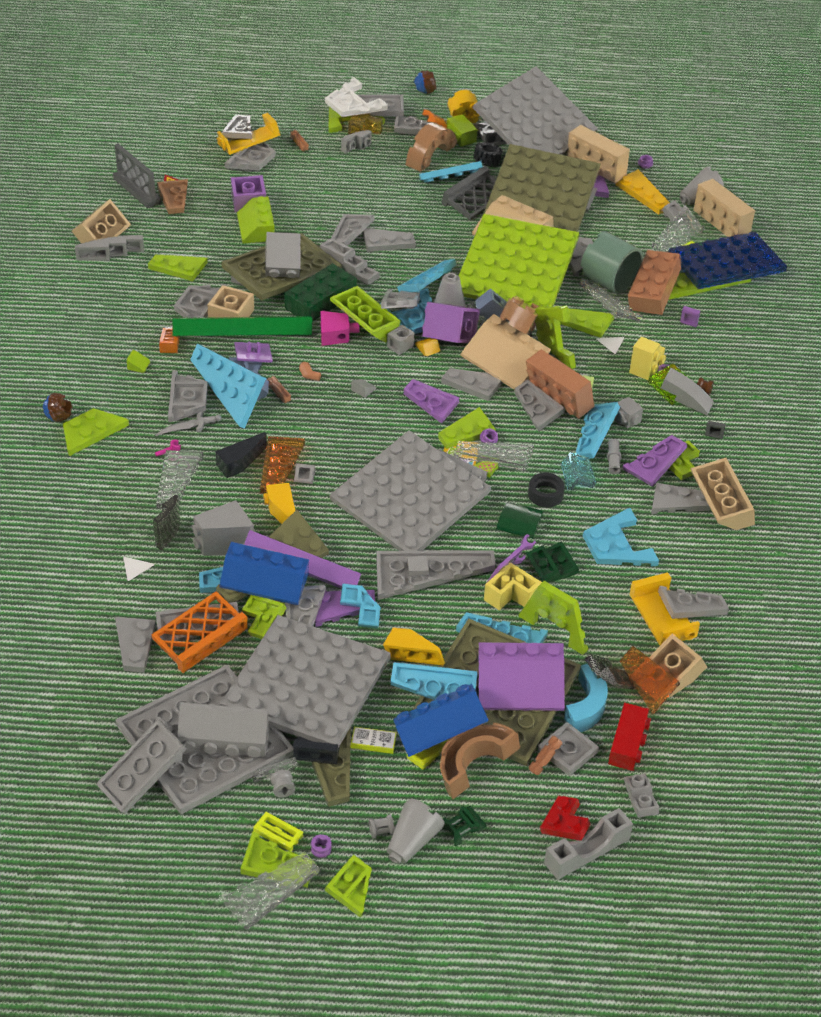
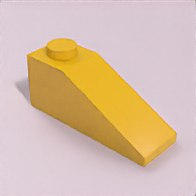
(279, 501)
(412, 647)

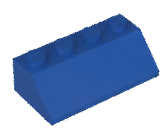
(264, 573)
(440, 719)

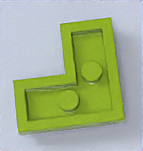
(682, 465)
(265, 613)

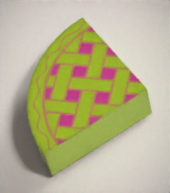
(490, 468)

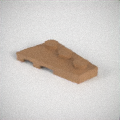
(173, 195)

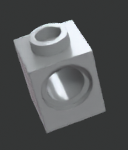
(400, 339)

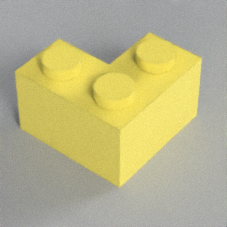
(646, 358)
(509, 585)

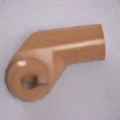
(306, 371)

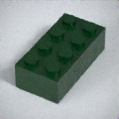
(315, 292)

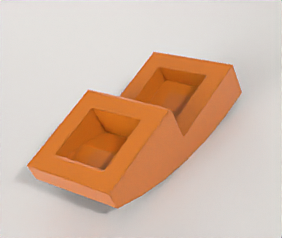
(433, 118)

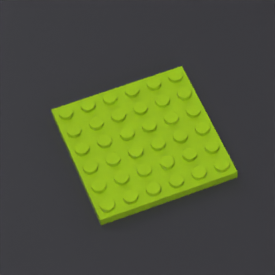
(517, 260)

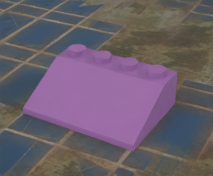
(521, 676)

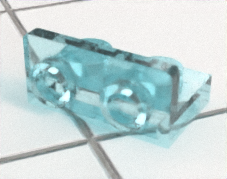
(577, 470)

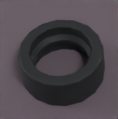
(550, 480)

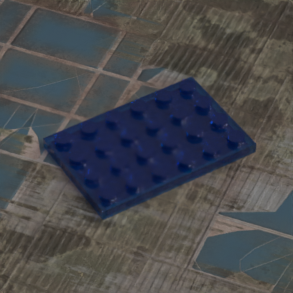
(728, 260)

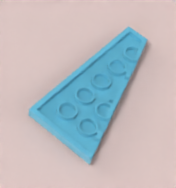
(231, 382)

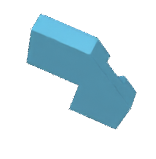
(358, 597)

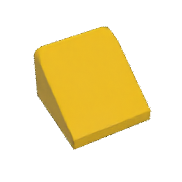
(428, 346)

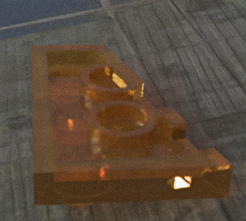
(649, 678)

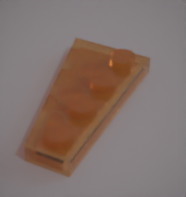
(280, 460)

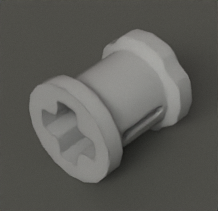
(381, 826)

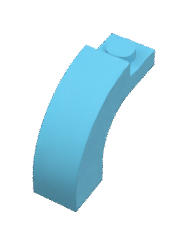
(589, 711)

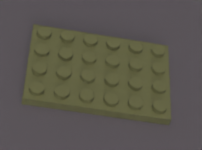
(250, 269)

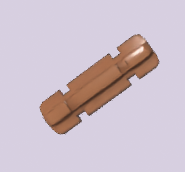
(299, 140)
(279, 389)
(545, 755)

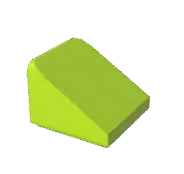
(137, 362)

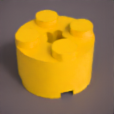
(463, 103)

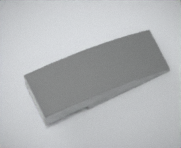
(687, 392)

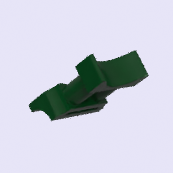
(470, 818)

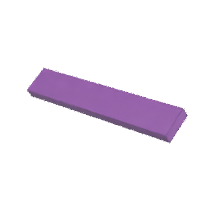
(318, 567)

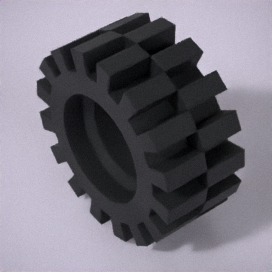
(488, 153)

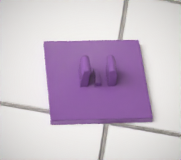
(253, 352)

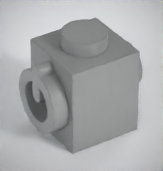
(629, 413)

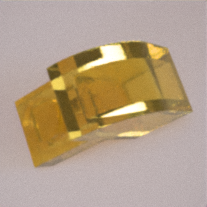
(365, 122)

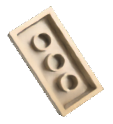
(596, 148)
(723, 209)

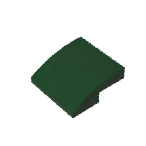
(519, 519)
(553, 562)

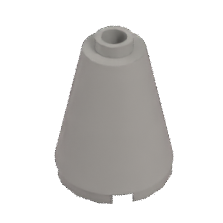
(688, 194)
(450, 291)
(413, 831)

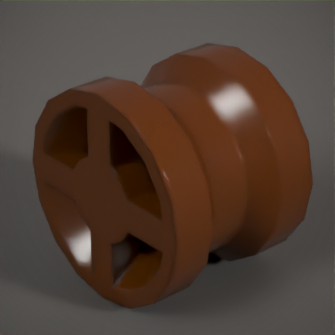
(707, 386)

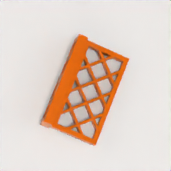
(213, 639)

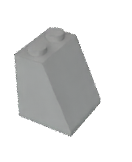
(282, 255)
(220, 527)

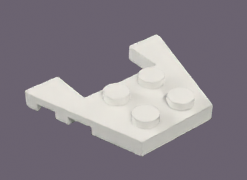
(348, 103)

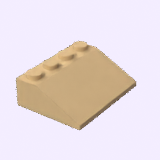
(515, 210)
(502, 351)

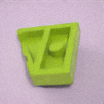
(351, 885)

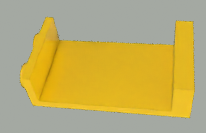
(259, 135)
(653, 610)

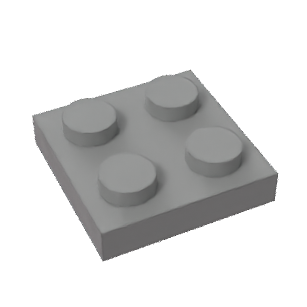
(574, 750)

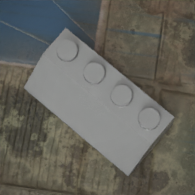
(223, 730)

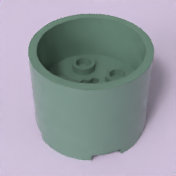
(611, 262)

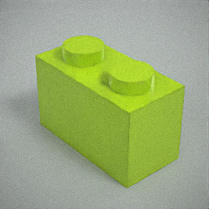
(463, 129)

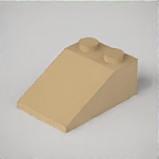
(679, 661)

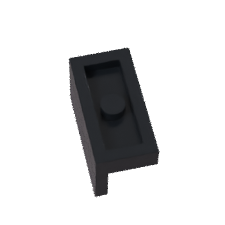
(315, 751)

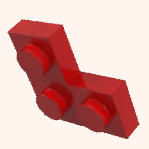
(562, 822)

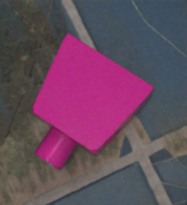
(336, 328)

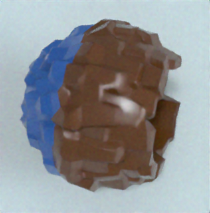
(425, 82)
(57, 408)

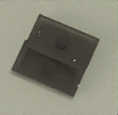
(167, 523)
(606, 671)

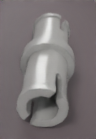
(614, 456)

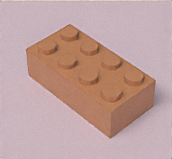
(654, 282)
(560, 383)

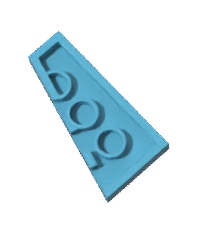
(430, 680)

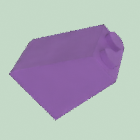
(450, 322)

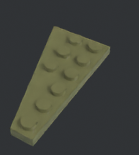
(295, 533)
(336, 778)

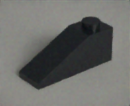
(240, 455)

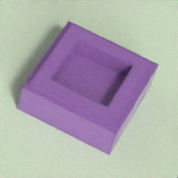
(690, 316)

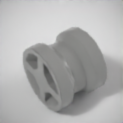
(282, 783)

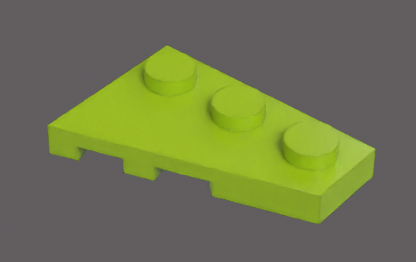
(178, 266)
(589, 321)
(465, 429)
(264, 857)

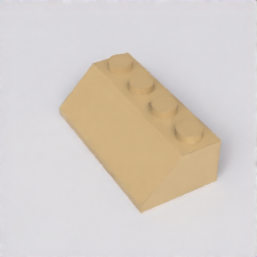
(724, 494)

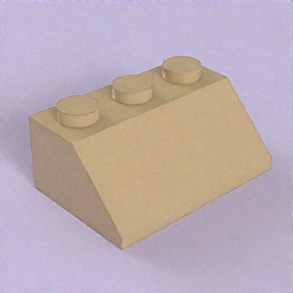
(102, 223)

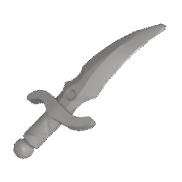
(200, 422)

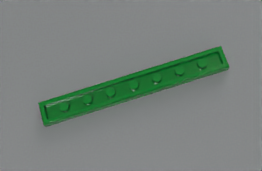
(241, 326)

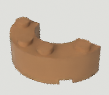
(426, 142)
(520, 314)
(465, 747)

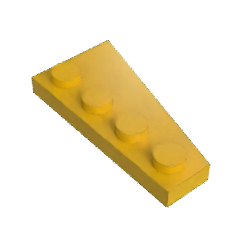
(643, 190)

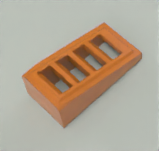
(168, 342)

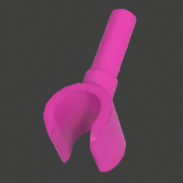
(174, 445)

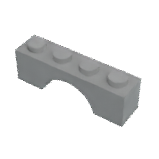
(607, 834)

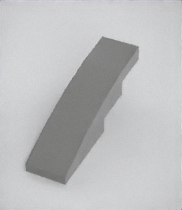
(104, 248)
(350, 262)

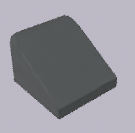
(715, 429)

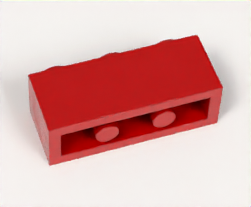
(629, 737)

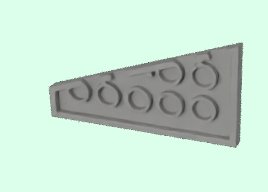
(442, 565)

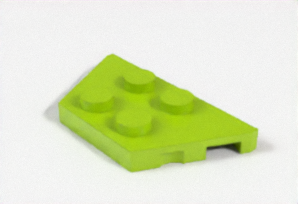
(91, 428)

